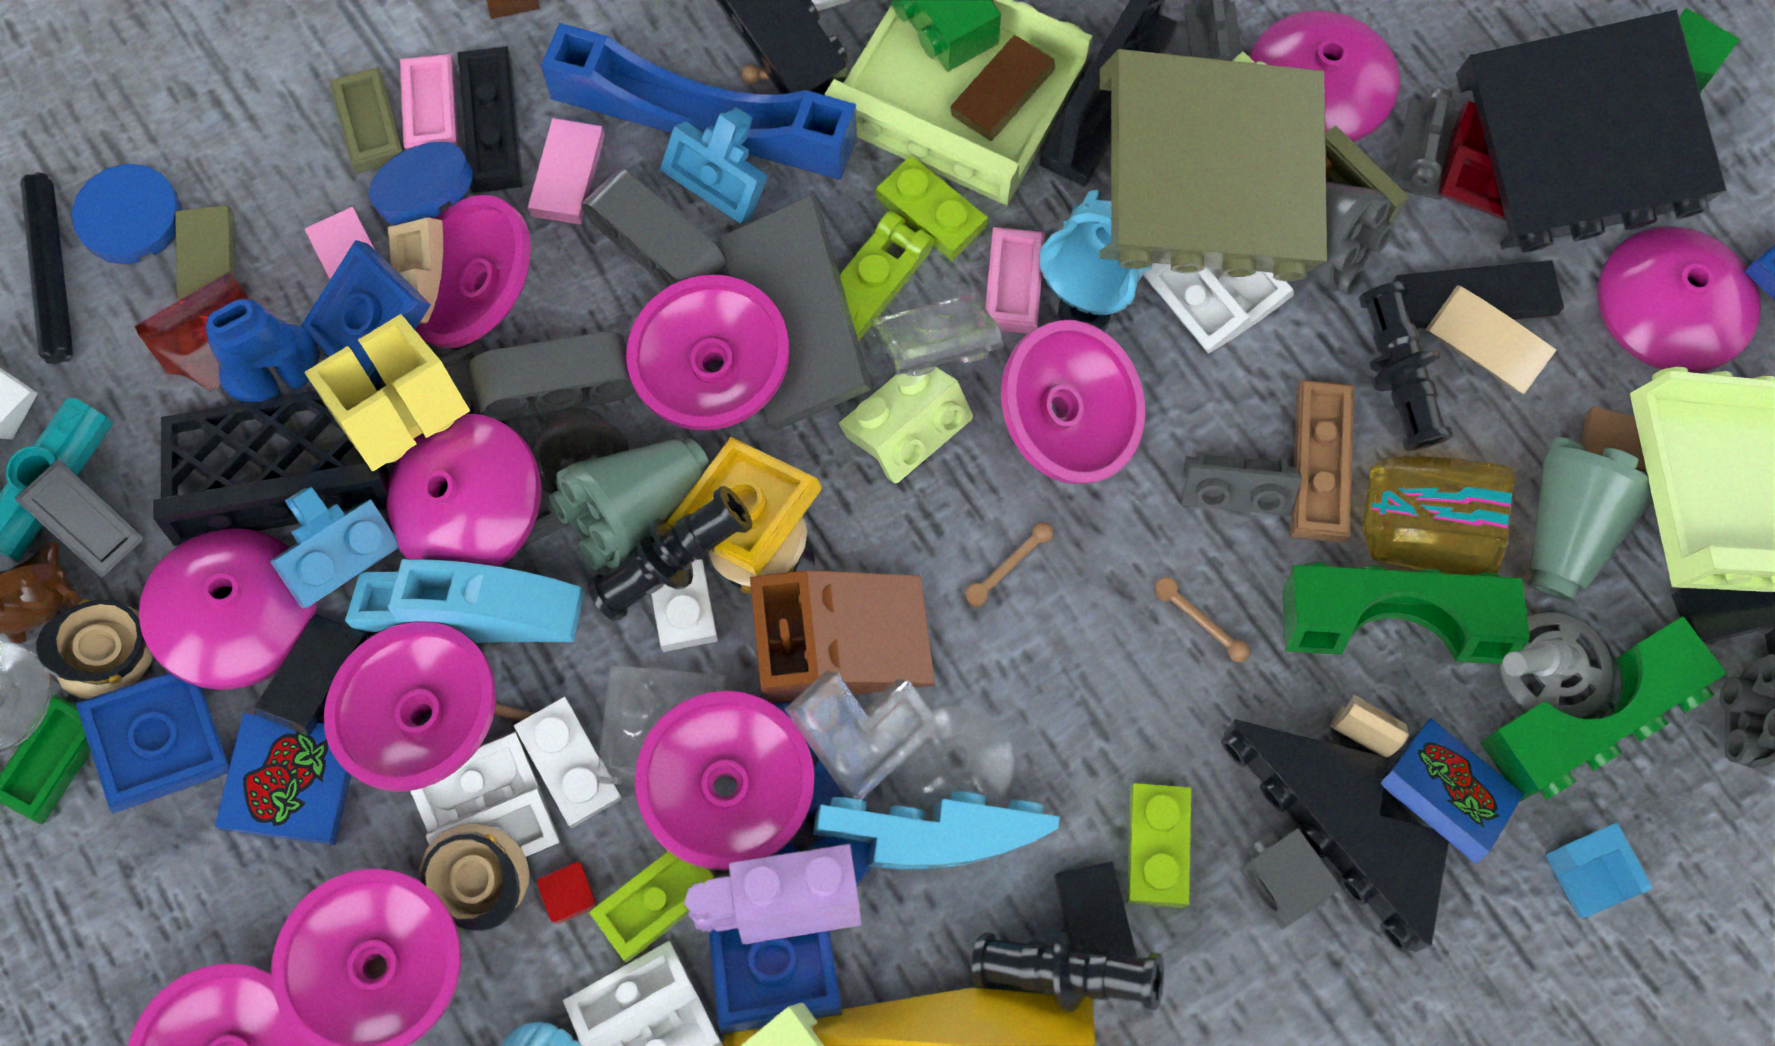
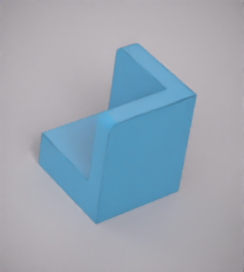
(1598, 871)

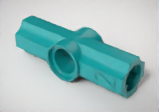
(69, 437)

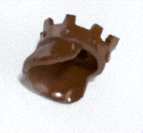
(34, 593)

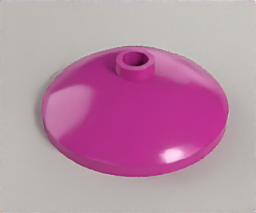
(1361, 81)
(481, 270)
(1665, 317)
(704, 323)
(1094, 399)
(488, 497)
(226, 639)
(388, 687)
(716, 739)
(326, 955)
(215, 1009)

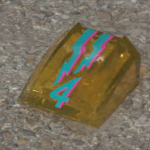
(1439, 513)

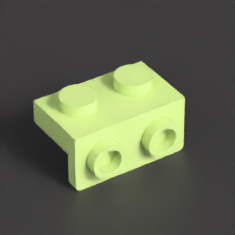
(908, 420)

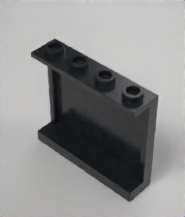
(1594, 130)

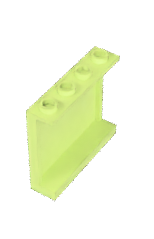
(908, 97)
(1711, 475)

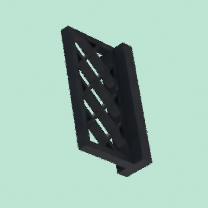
(1086, 126)
(261, 502)

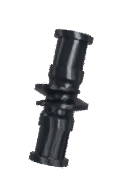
(1404, 366)
(670, 555)
(1068, 971)

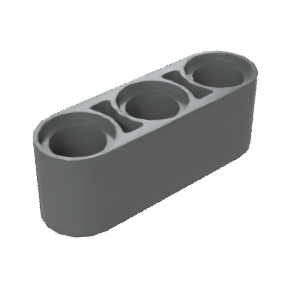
(651, 230)
(551, 376)

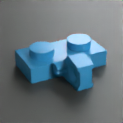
(716, 164)
(330, 546)

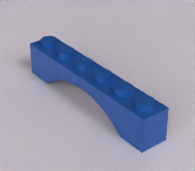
(607, 78)

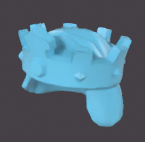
(1074, 265)

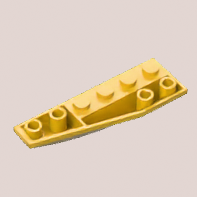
(956, 1019)

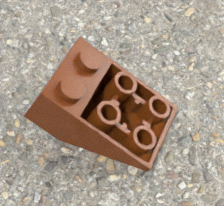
(843, 623)

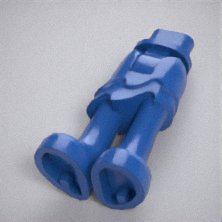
(249, 341)

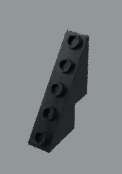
(1337, 803)

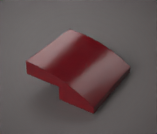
(1467, 166)

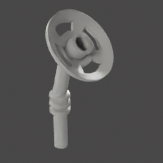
(1554, 660)

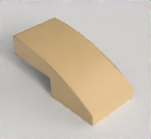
(418, 256)
(1490, 339)
(1370, 727)

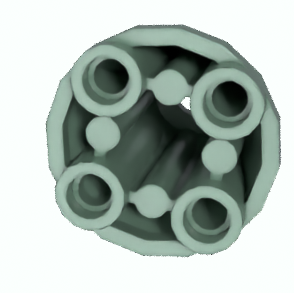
(621, 494)
(1583, 514)

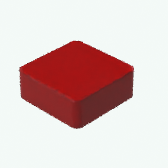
(566, 893)

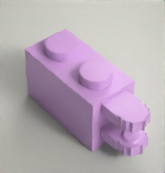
(780, 896)

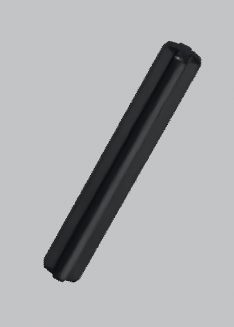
(46, 268)

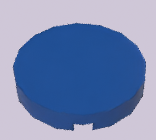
(420, 182)
(126, 213)

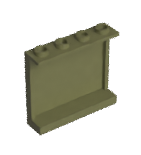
(1216, 165)

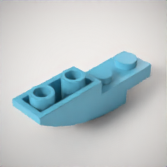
(470, 597)
(958, 835)

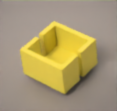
(414, 401)

